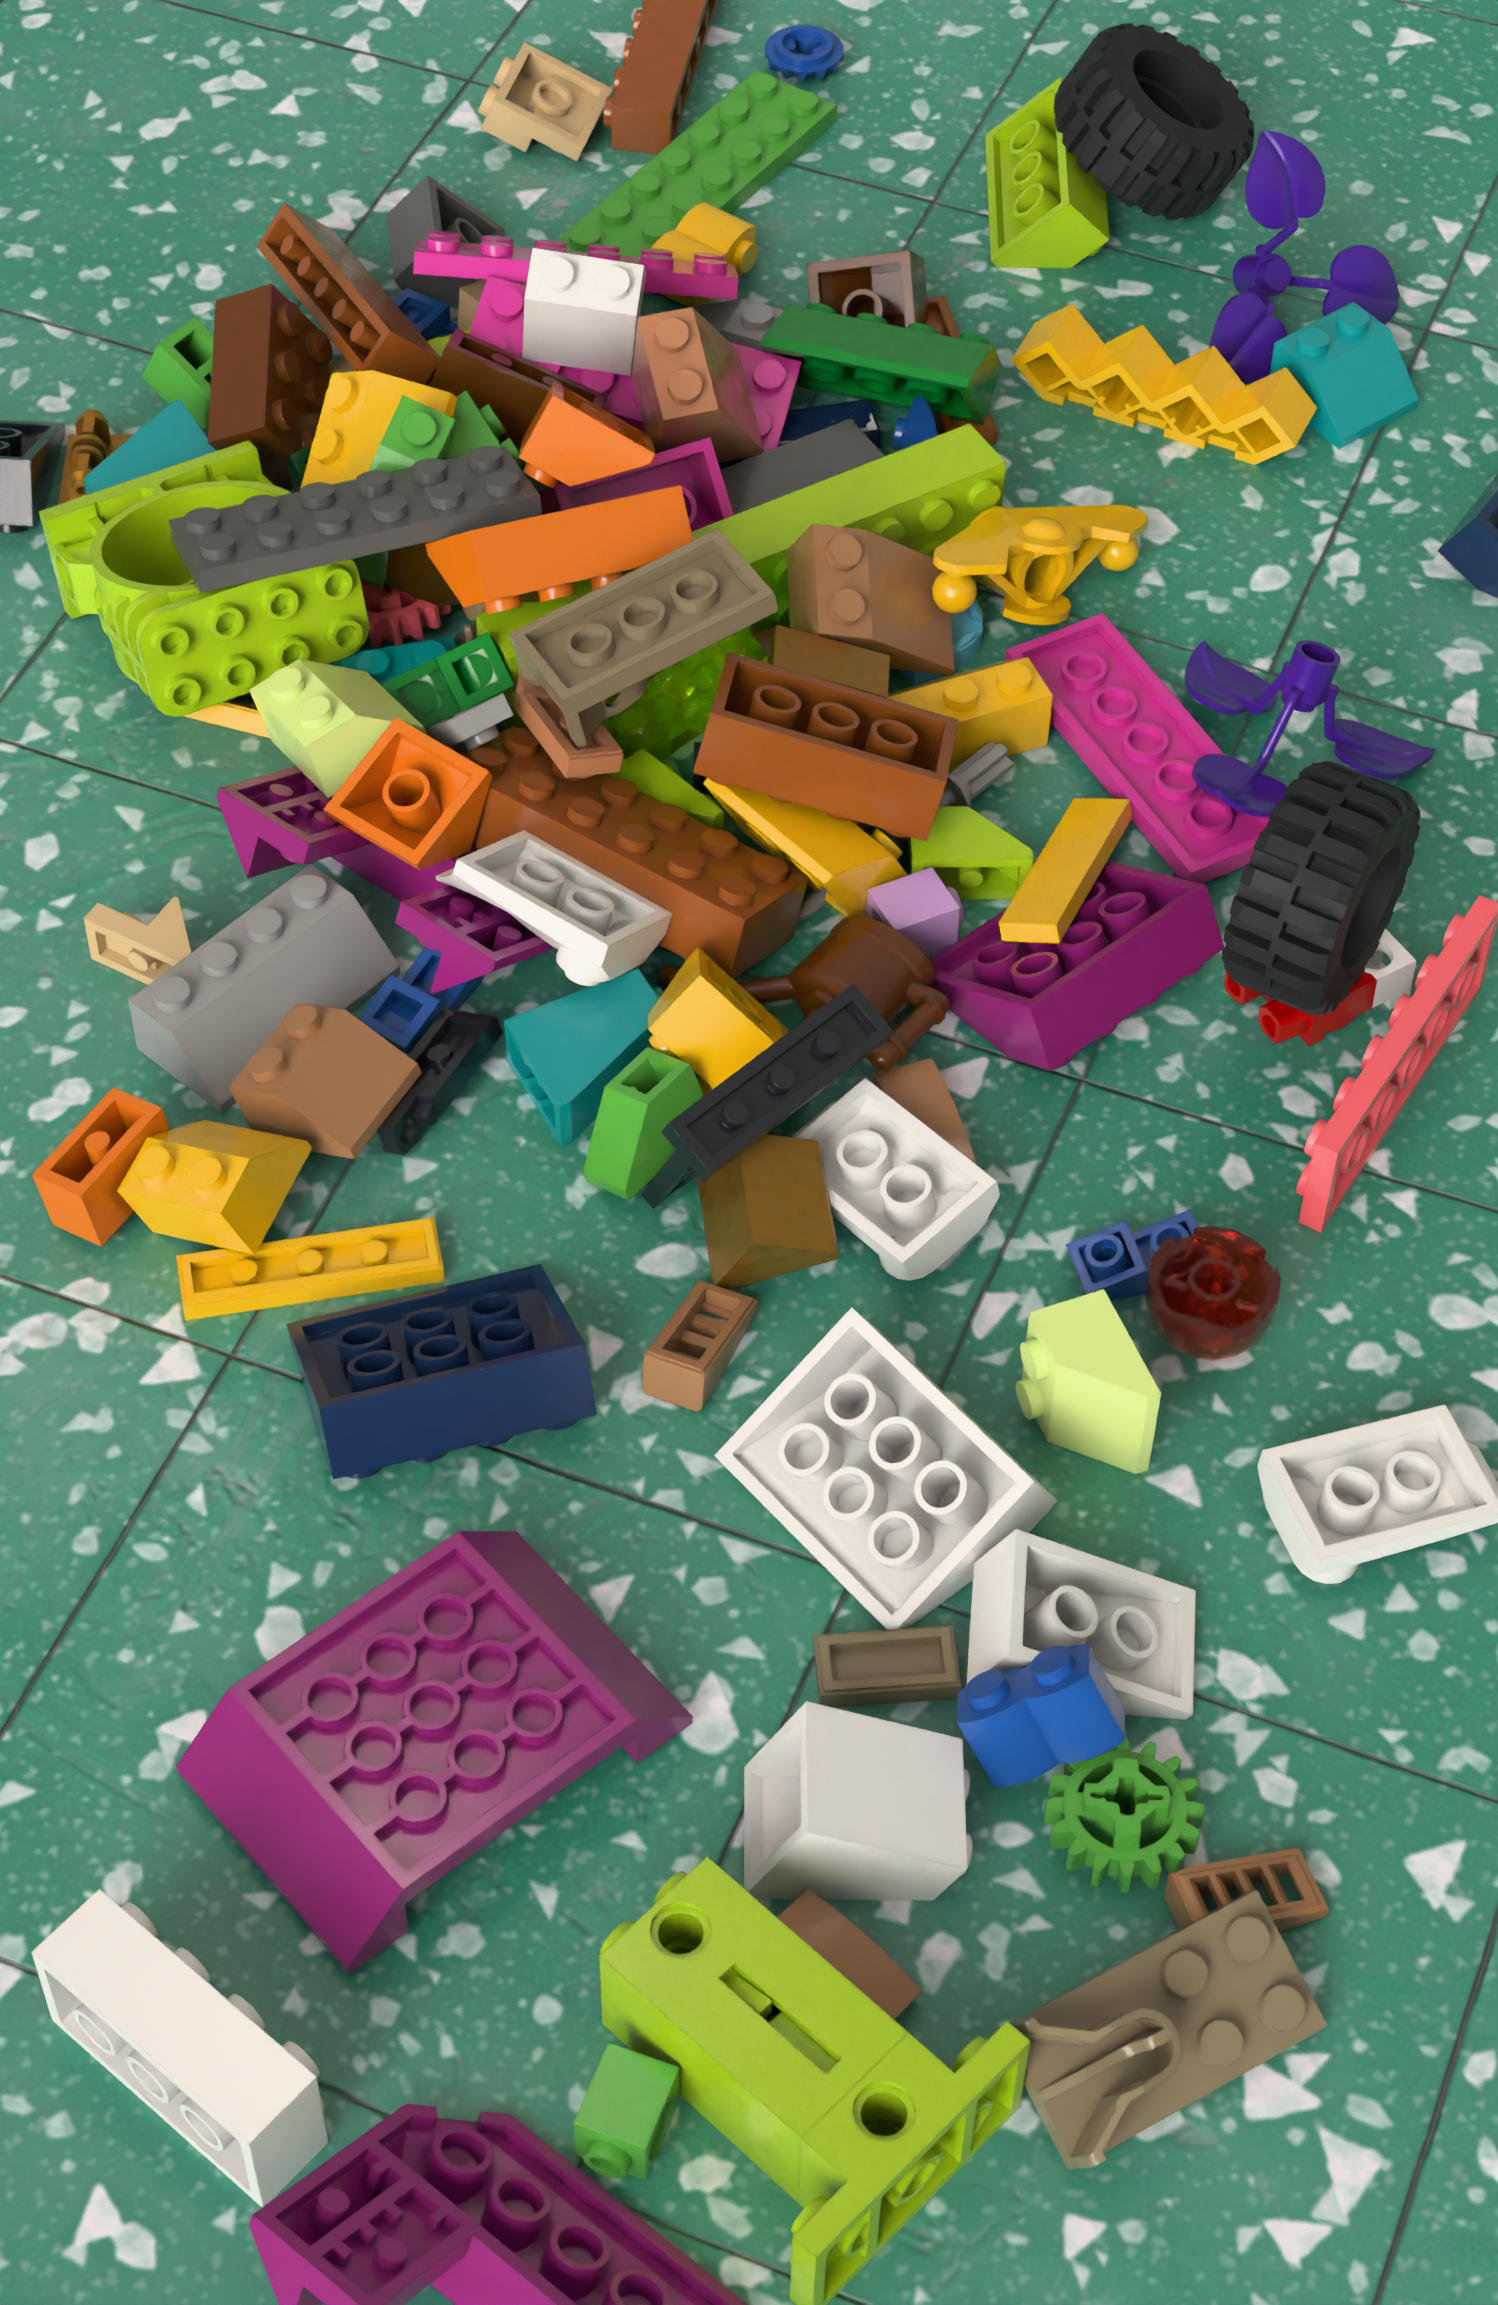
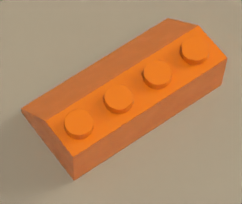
(580, 441)
(561, 549)

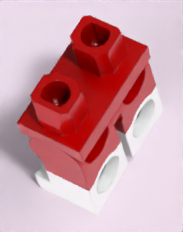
(1376, 986)

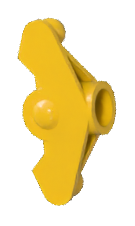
(1034, 556)

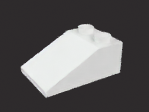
(1051, 1595)

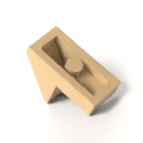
(135, 947)

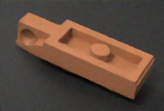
(549, 727)

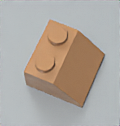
(323, 1080)

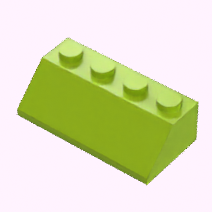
(1038, 196)

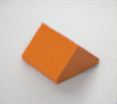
(413, 797)

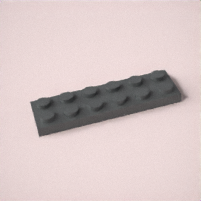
(353, 518)

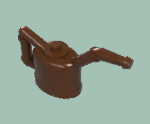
(879, 963)

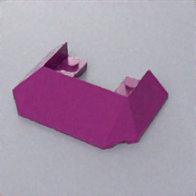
(283, 823)
(474, 2214)

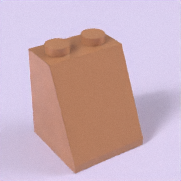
(692, 386)

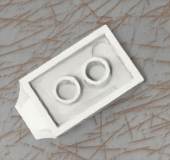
(579, 911)
(898, 1182)
(1375, 1491)

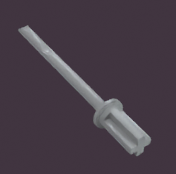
(961, 787)

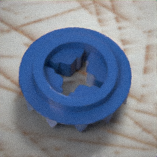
(816, 47)

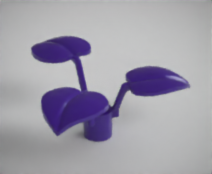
(1280, 188)
(1304, 685)

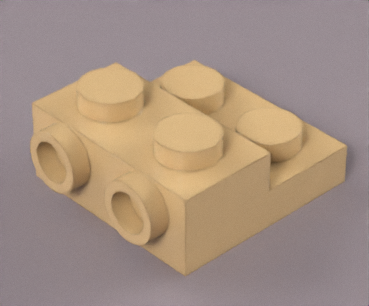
(543, 102)

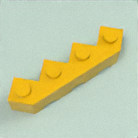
(1137, 381)

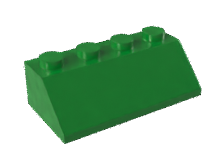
(887, 361)

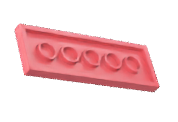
(1395, 1063)

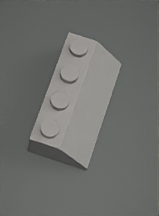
(233, 991)

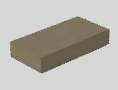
(886, 1666)

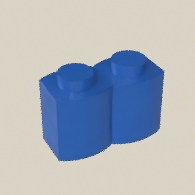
(1040, 1715)

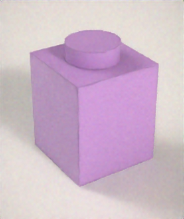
(918, 909)

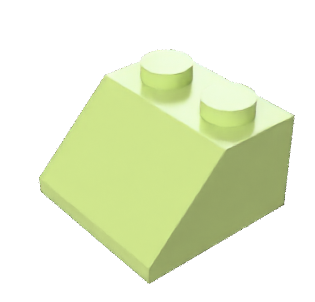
(326, 718)
(1089, 1383)

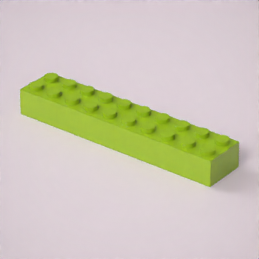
(907, 497)

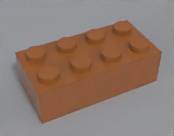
(827, 747)

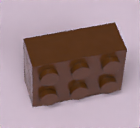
(267, 378)

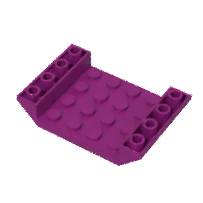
(419, 1733)

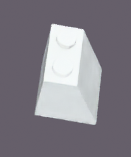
(582, 311)
(855, 1810)

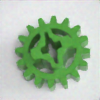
(1115, 1844)

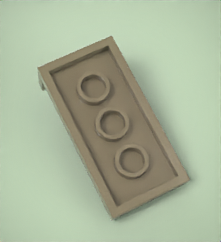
(639, 627)
(1164, 2029)

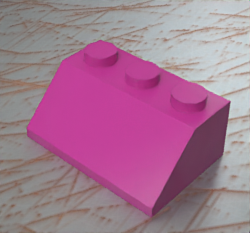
(689, 465)

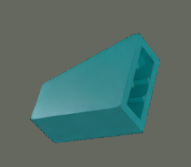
(161, 443)
(577, 1046)

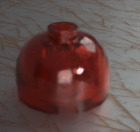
(1212, 1293)

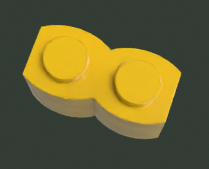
(710, 231)

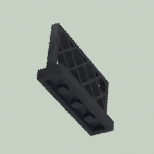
(768, 1090)

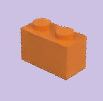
(90, 1163)

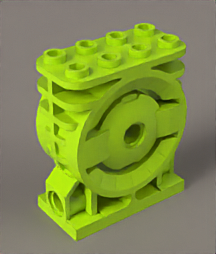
(182, 644)

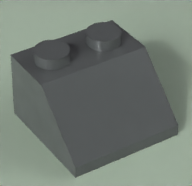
(433, 209)

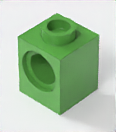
(626, 2113)

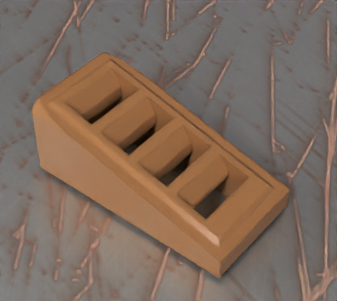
(705, 1345)
(1192, 1885)

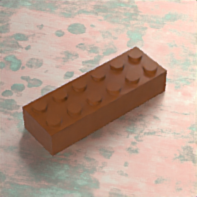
(719, 890)

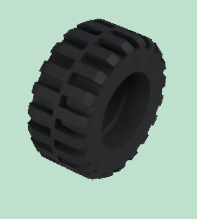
(1153, 121)
(1320, 887)

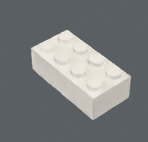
(183, 2045)

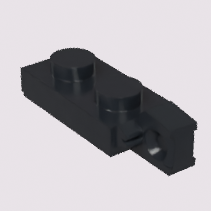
(447, 1059)

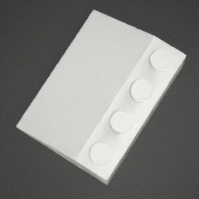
(881, 1474)

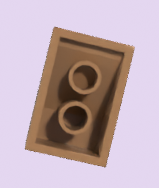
(869, 596)

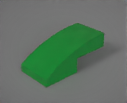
(451, 681)

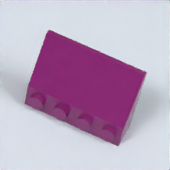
(1117, 955)

